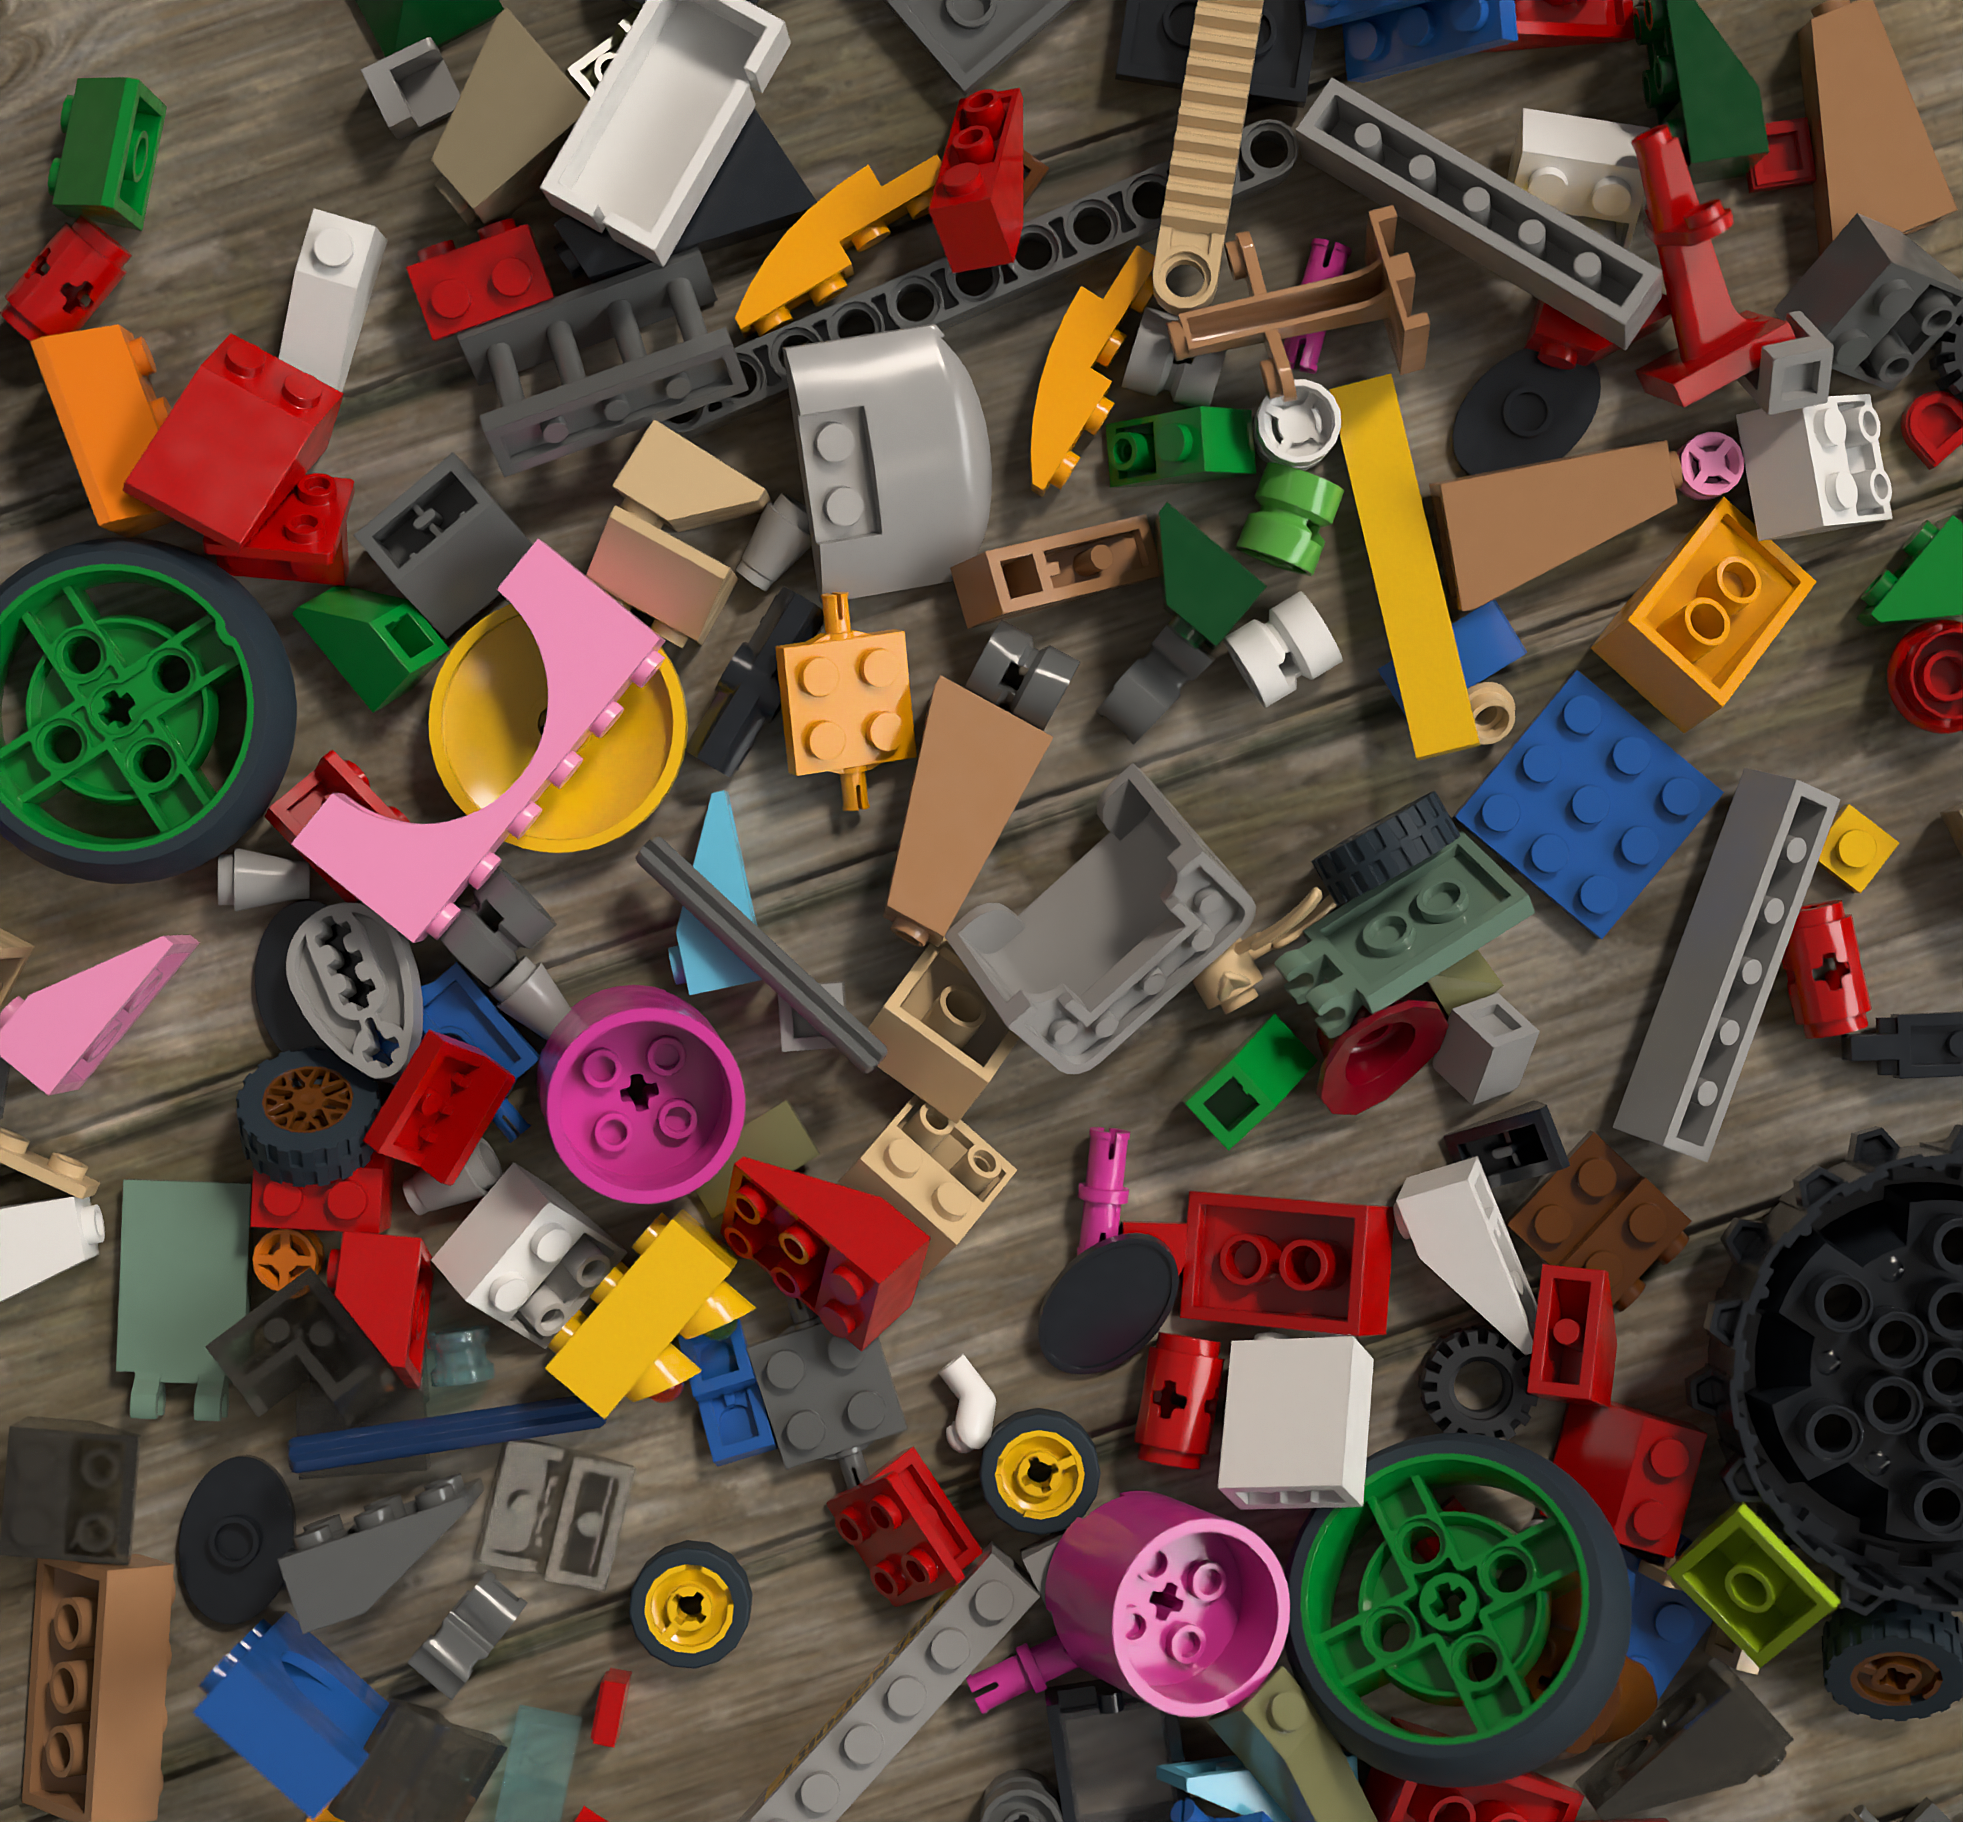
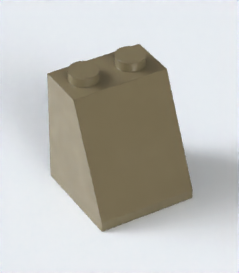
(505, 126)

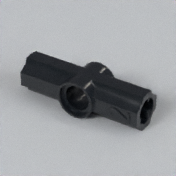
(750, 684)

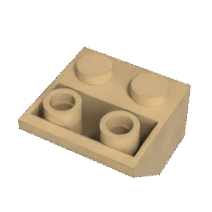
(932, 1174)

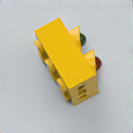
(640, 1311)

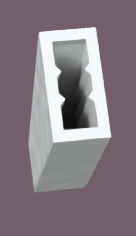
(45, 1240)

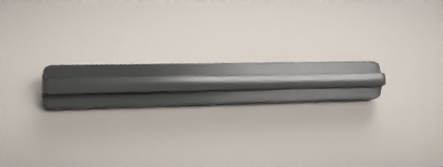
(761, 954)

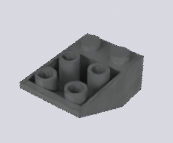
(347, 1567)

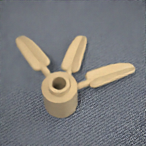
(1232, 975)

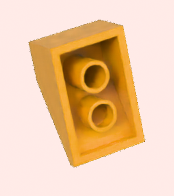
(1704, 617)

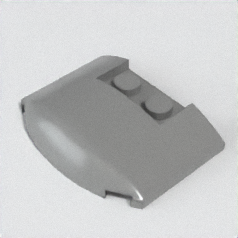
(889, 459)

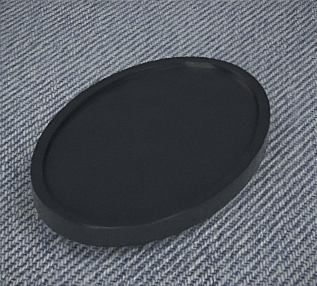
(1524, 413)
(274, 997)
(1108, 1303)
(233, 1539)

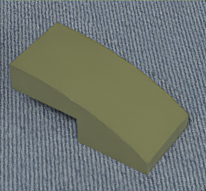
(771, 1138)

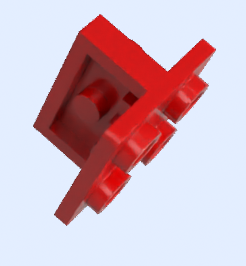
(300, 539)
(905, 1530)

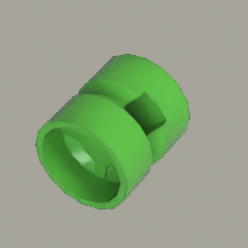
(1290, 518)

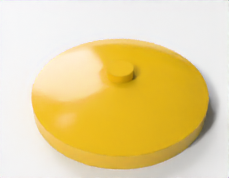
(491, 718)

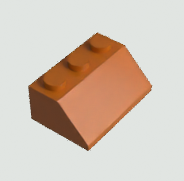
(106, 415)

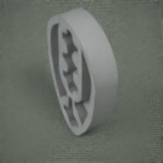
(325, 995)

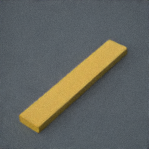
(1405, 568)

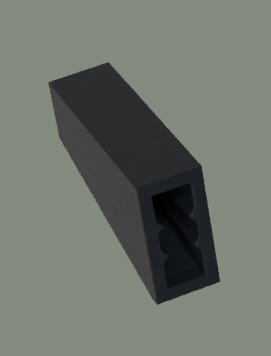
(749, 197)

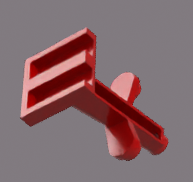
(1710, 334)

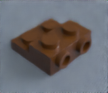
(1601, 1219)

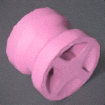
(1716, 456)

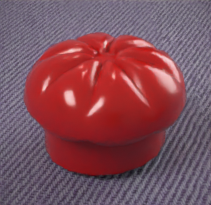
(1928, 676)

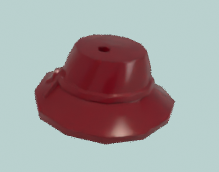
(1378, 1054)

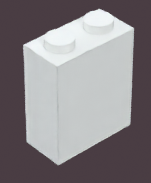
(1296, 1422)

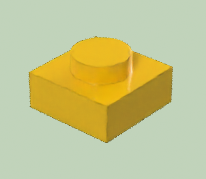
(1855, 849)

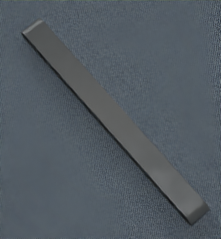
(1009, 280)

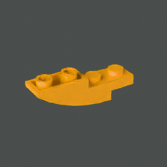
(812, 254)
(1070, 391)

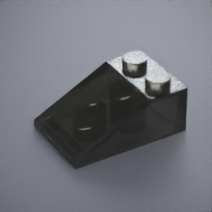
(1693, 1744)

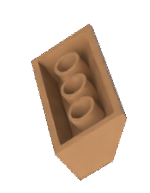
(98, 1689)

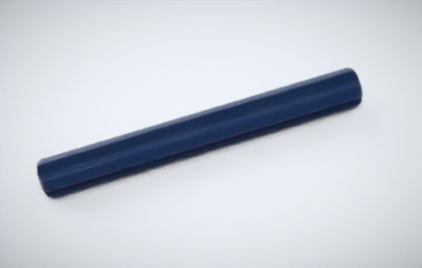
(440, 1433)

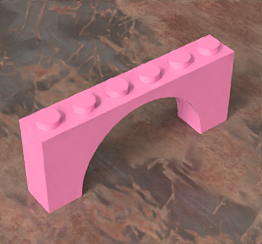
(590, 659)

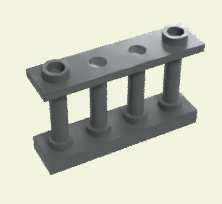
(618, 398)

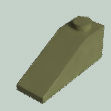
(1292, 1753)

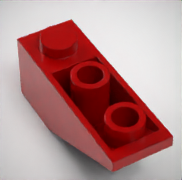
(981, 182)

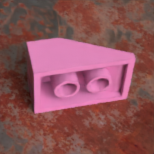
(74, 1024)

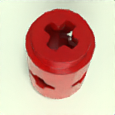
(76, 255)
(1843, 998)
(1164, 1429)

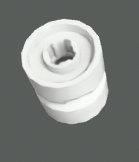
(1297, 430)
(1283, 649)

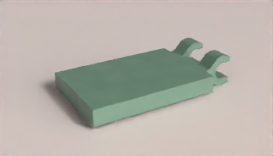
(1402, 934)
(181, 1287)

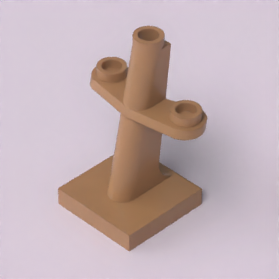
(1368, 295)

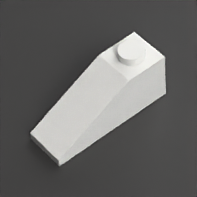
(331, 296)
(1468, 1245)

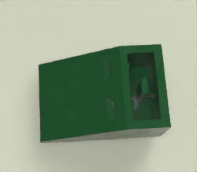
(1700, 90)

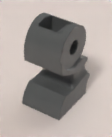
(1153, 684)
(467, 1634)

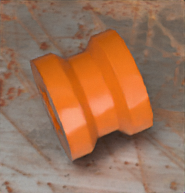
(276, 1259)

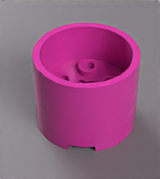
(648, 1145)
(1213, 1610)

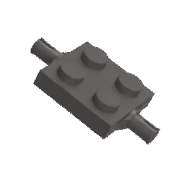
(825, 1394)

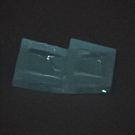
(538, 1766)

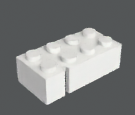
(665, 119)

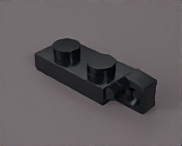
(1911, 1045)

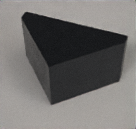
(1511, 1144)

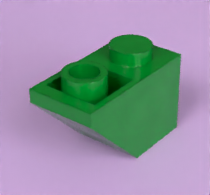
(1181, 447)
(1925, 584)
(373, 641)
(1250, 1081)

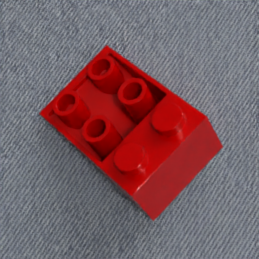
(827, 1246)

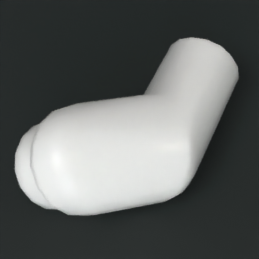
(975, 1406)

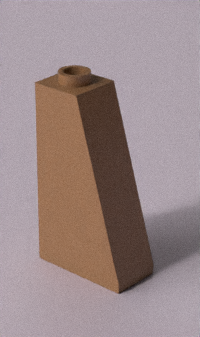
(1865, 127)
(1535, 516)
(961, 795)

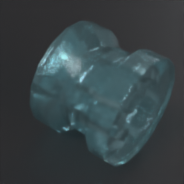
(460, 1355)

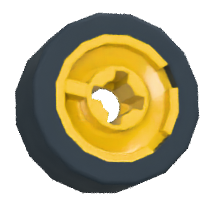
(1048, 1504)
(683, 1571)

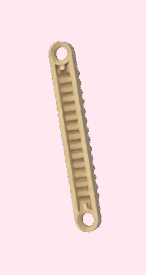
(1206, 147)

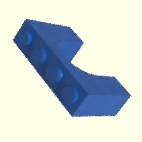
(292, 1711)

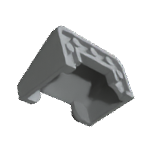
(1109, 933)

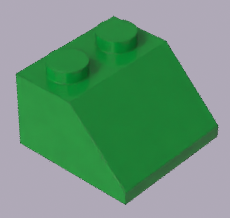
(108, 151)

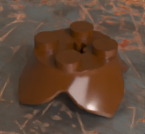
(1629, 1703)

